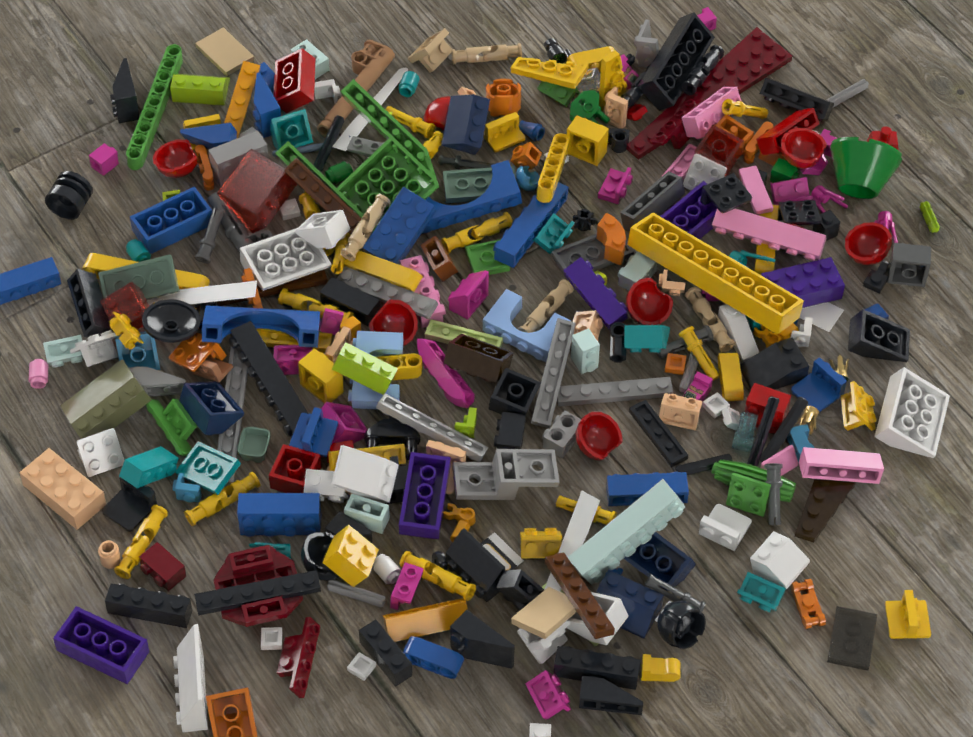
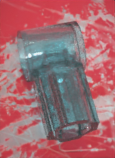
(743, 437)

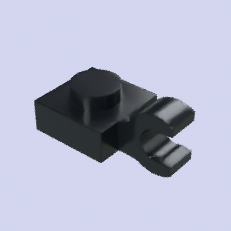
(877, 279)

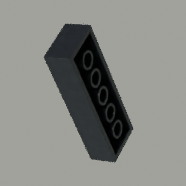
(676, 61)

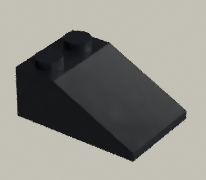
(124, 95)
(878, 337)
(776, 366)
(480, 642)

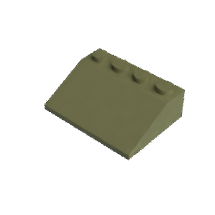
(105, 401)

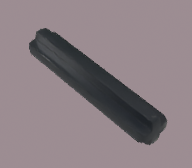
(701, 465)

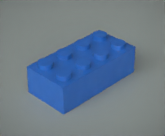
(171, 220)
(400, 227)
(279, 514)

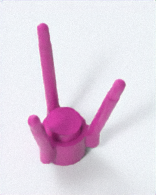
(822, 195)
(885, 219)

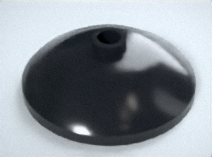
(171, 321)

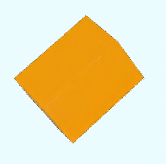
(353, 324)

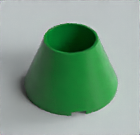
(863, 166)

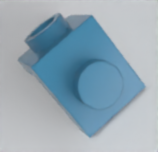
(186, 491)

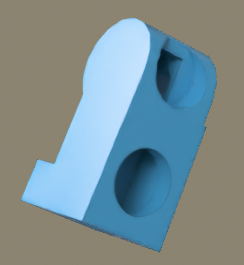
(799, 438)

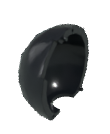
(314, 552)

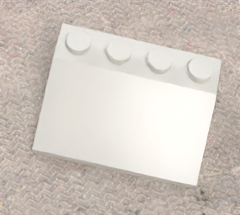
(282, 259)
(912, 414)
(191, 683)

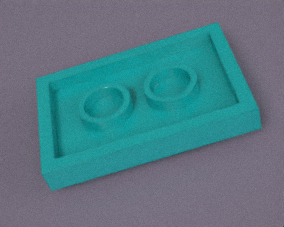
(208, 467)

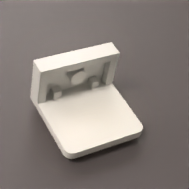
(320, 482)
(724, 526)

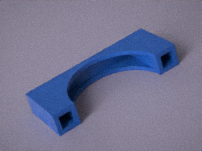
(501, 194)
(299, 324)

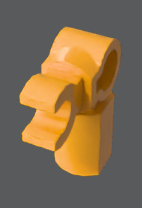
(770, 338)
(464, 516)

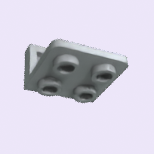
(646, 46)

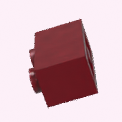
(162, 566)

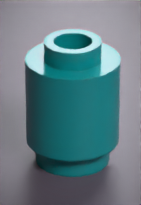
(408, 83)
(137, 251)

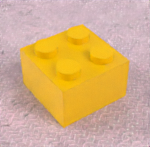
(587, 140)
(319, 378)
(350, 556)

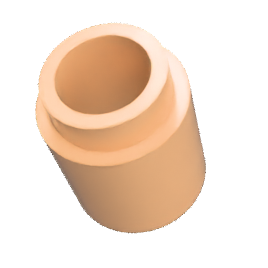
(109, 554)

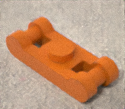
(752, 147)
(204, 167)
(807, 604)

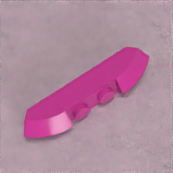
(449, 380)

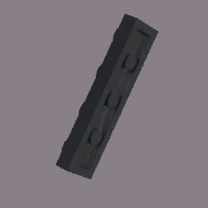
(658, 433)

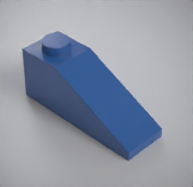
(211, 135)

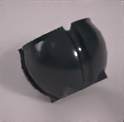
(680, 624)

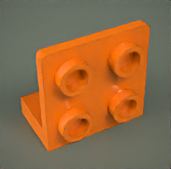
(193, 352)

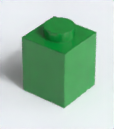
(783, 171)

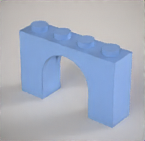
(498, 323)
(376, 345)

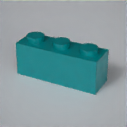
(149, 467)

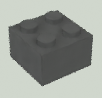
(909, 264)

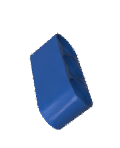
(433, 657)

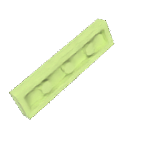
(446, 332)

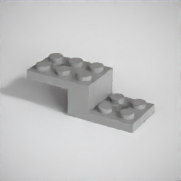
(505, 474)

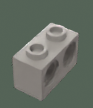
(565, 435)

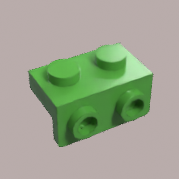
(558, 93)

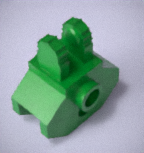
(587, 107)

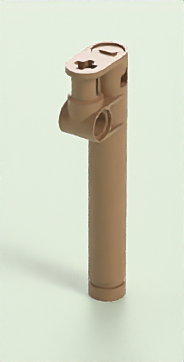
(368, 65)

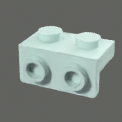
(59, 352)

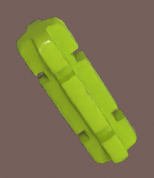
(929, 216)

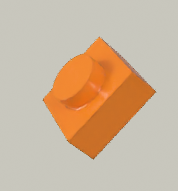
(675, 363)

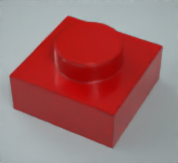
(636, 111)

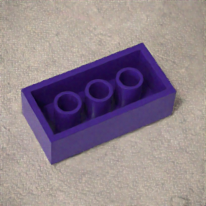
(692, 214)
(811, 281)
(424, 495)
(101, 645)

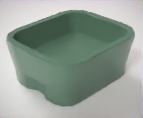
(253, 444)

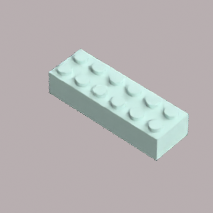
(627, 532)

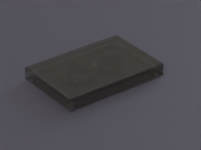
(852, 638)

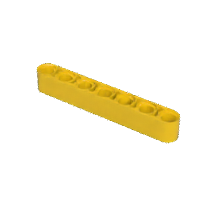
(98, 263)

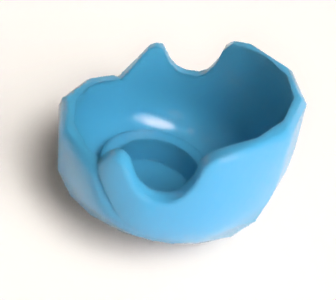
(526, 179)

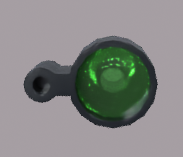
(555, 51)

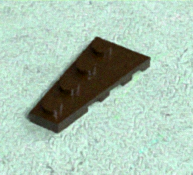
(821, 506)

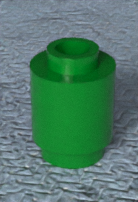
(339, 172)

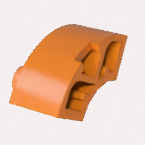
(613, 237)

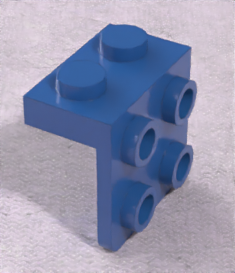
(821, 386)

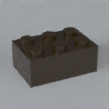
(477, 358)

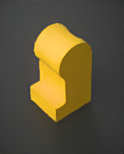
(660, 669)

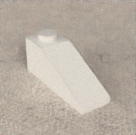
(739, 331)

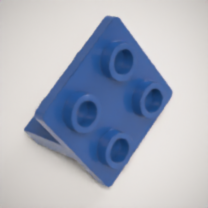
(314, 432)

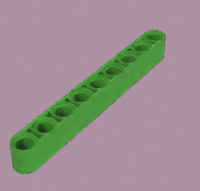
(154, 108)

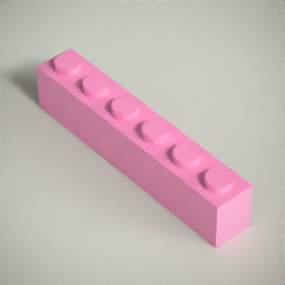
(770, 232)

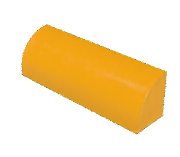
(424, 619)

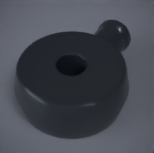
(439, 559)

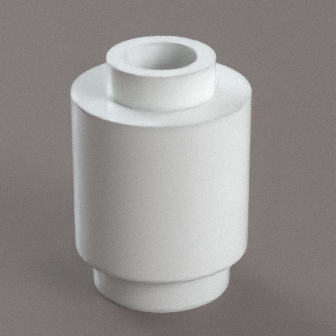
(386, 569)

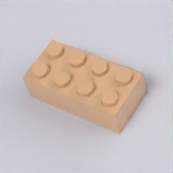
(63, 488)

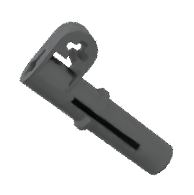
(234, 228)

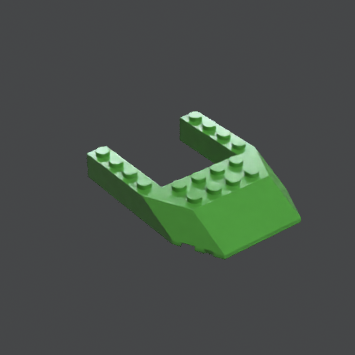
(394, 165)

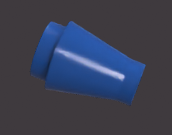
(532, 130)

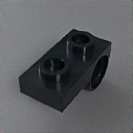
(618, 139)

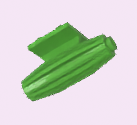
(748, 486)

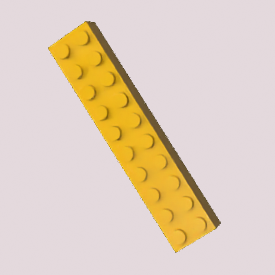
(715, 273)

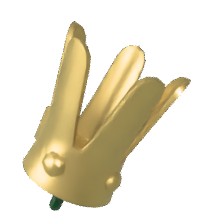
(841, 369)
(809, 416)

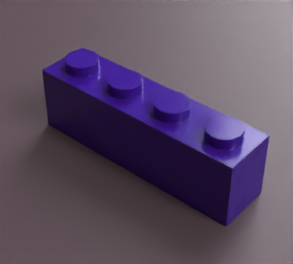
(595, 293)

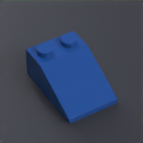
(264, 107)

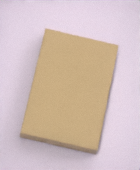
(224, 51)
(544, 613)

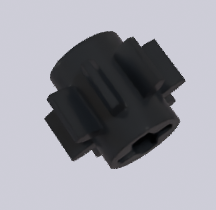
(583, 220)

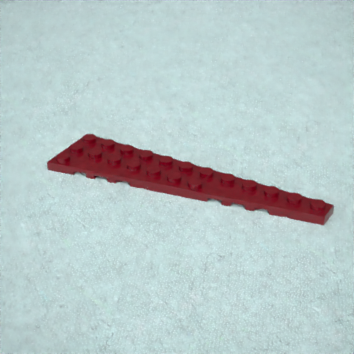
(740, 68)

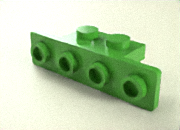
(174, 422)

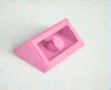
(786, 457)

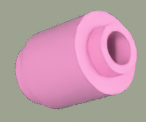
(38, 373)

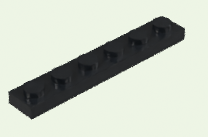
(239, 595)

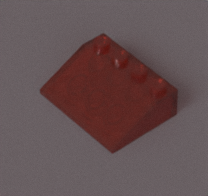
(256, 190)

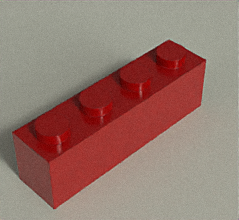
(771, 140)

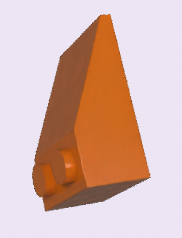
(232, 714)

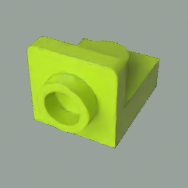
(469, 424)

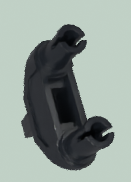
(393, 432)

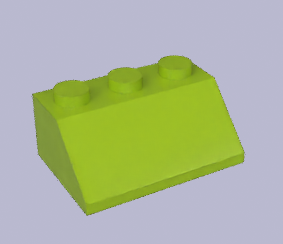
(199, 89)
(364, 368)

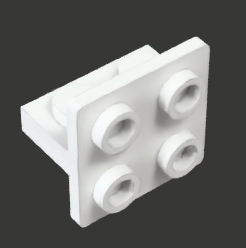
(702, 170)
(97, 348)
(100, 452)
(544, 648)

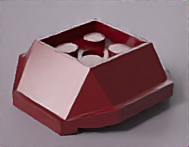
(255, 566)

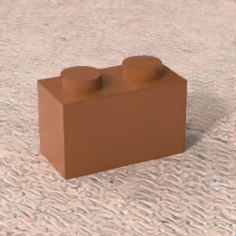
(439, 258)

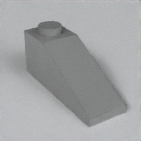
(157, 382)

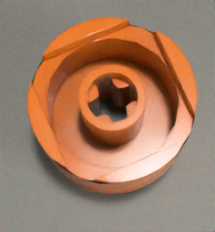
(504, 97)

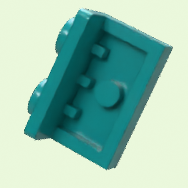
(552, 233)
(761, 591)

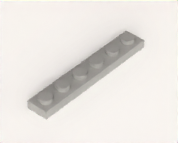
(385, 291)
(553, 373)
(614, 391)
(431, 427)

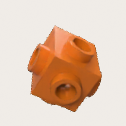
(526, 156)

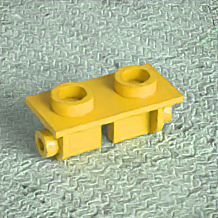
(130, 335)

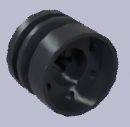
(69, 195)

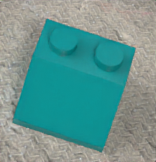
(291, 128)
(646, 337)

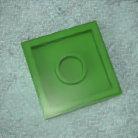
(482, 258)

